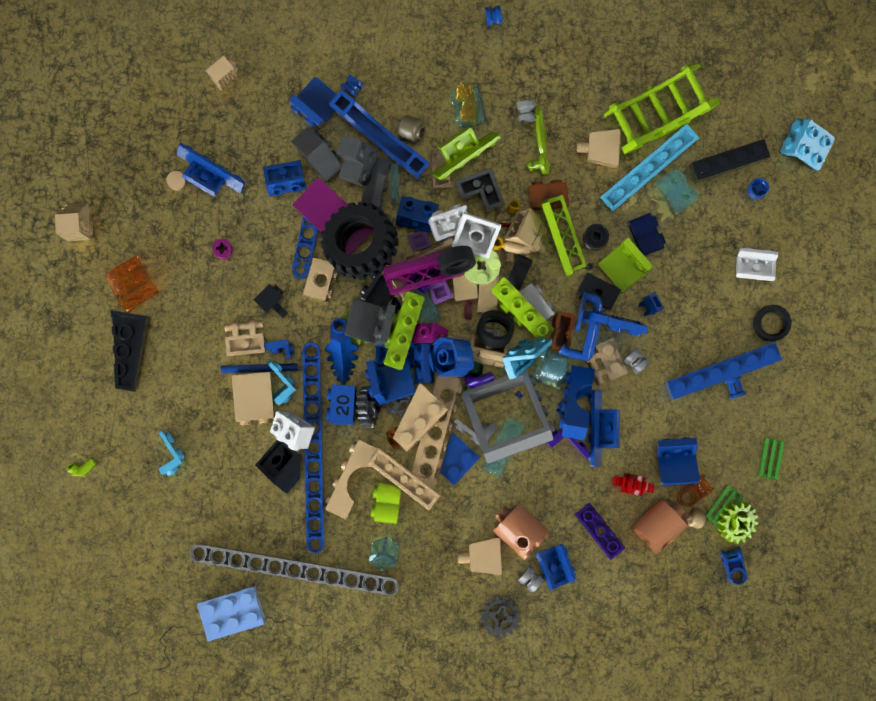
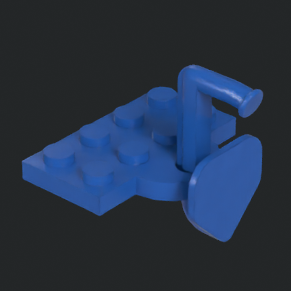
(595, 319)

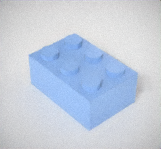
(231, 613)

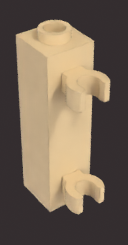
(486, 299)

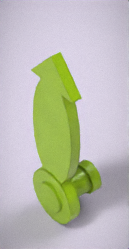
(543, 162)

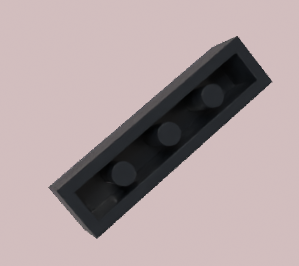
(729, 161)

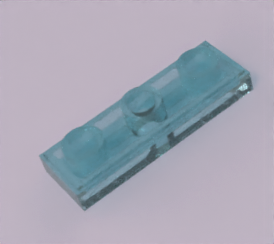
(510, 430)

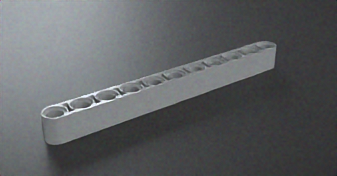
(284, 571)

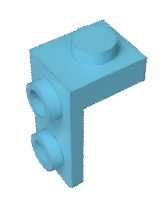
(284, 394)
(171, 467)

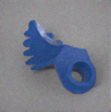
(341, 350)

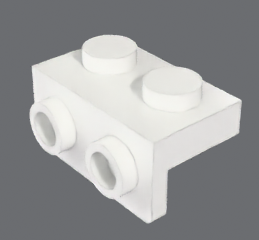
(445, 224)
(756, 264)

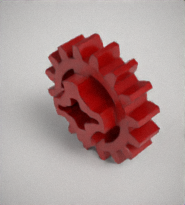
(633, 484)

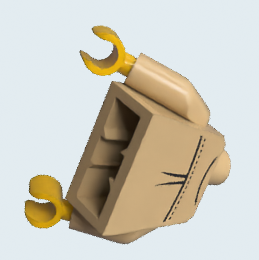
(524, 233)

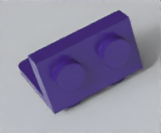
(580, 447)

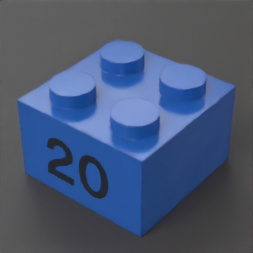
(342, 405)

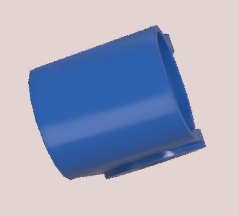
(734, 564)

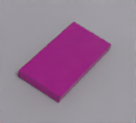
(319, 203)

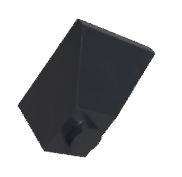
(281, 465)

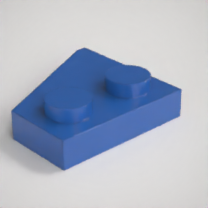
(457, 459)

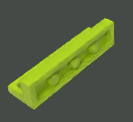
(555, 232)

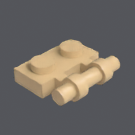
(244, 344)
(611, 361)

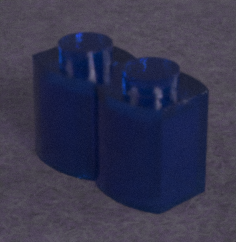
(646, 234)

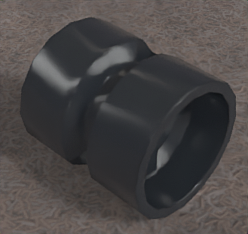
(595, 237)

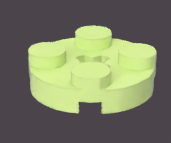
(486, 276)

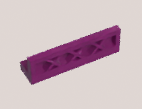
(412, 267)

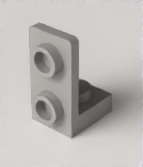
(488, 430)

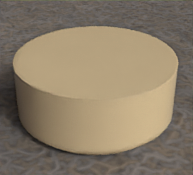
(175, 180)

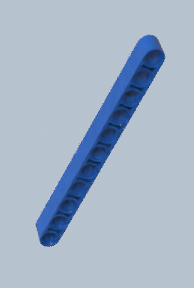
(318, 456)

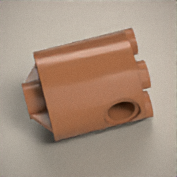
(661, 525)
(520, 530)

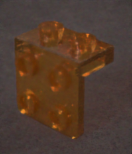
(131, 283)

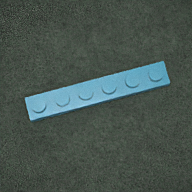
(649, 167)

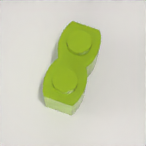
(386, 503)

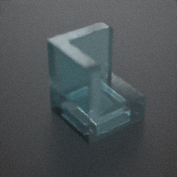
(383, 553)

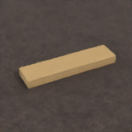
(404, 479)

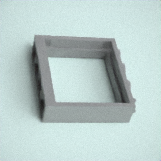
(516, 444)

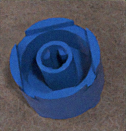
(451, 357)

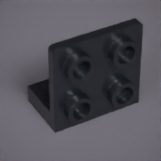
(377, 292)

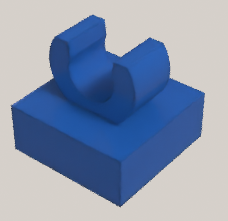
(653, 304)

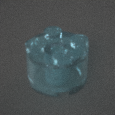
(553, 369)

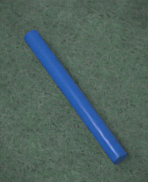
(256, 368)

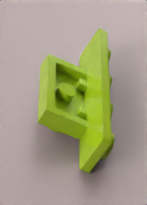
(461, 149)
(523, 311)
(402, 330)

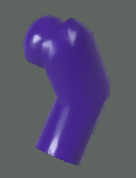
(473, 382)

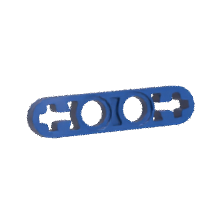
(304, 242)

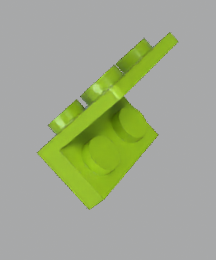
(625, 265)

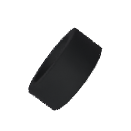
(456, 260)
(519, 271)
(501, 318)
(786, 326)

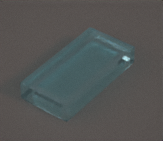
(395, 184)

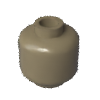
(410, 128)

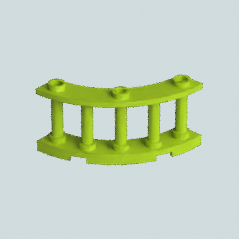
(668, 124)

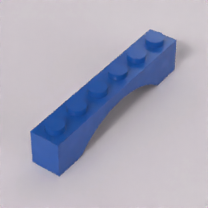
(378, 135)
(723, 371)

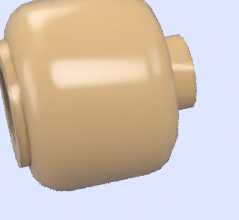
(696, 518)

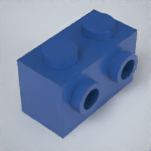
(415, 213)

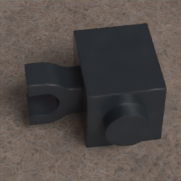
(270, 299)

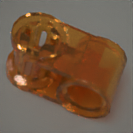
(697, 491)

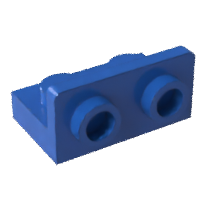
(284, 178)

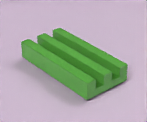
(771, 460)
(717, 502)

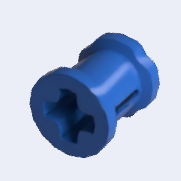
(740, 392)

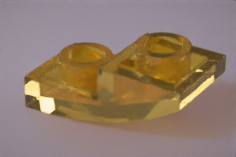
(465, 95)

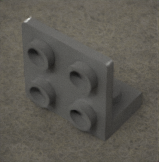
(370, 322)

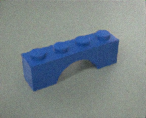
(575, 419)

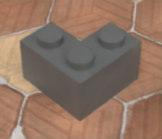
(317, 153)
(357, 160)
(482, 185)

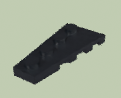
(129, 339)

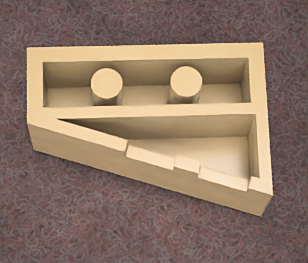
(73, 222)
(419, 418)

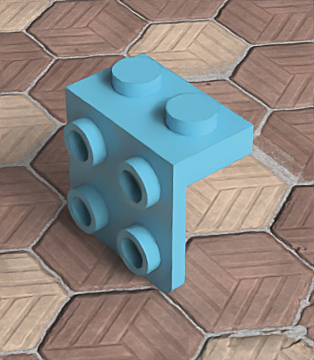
(808, 143)
(522, 355)

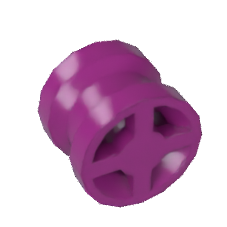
(222, 248)

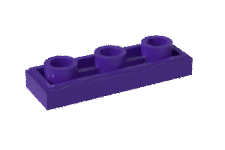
(592, 521)

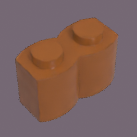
(538, 192)
(563, 325)

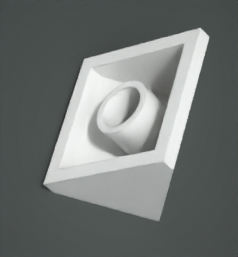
(477, 234)

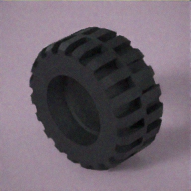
(348, 221)

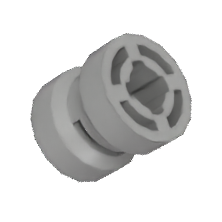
(526, 111)
(639, 364)
(532, 583)

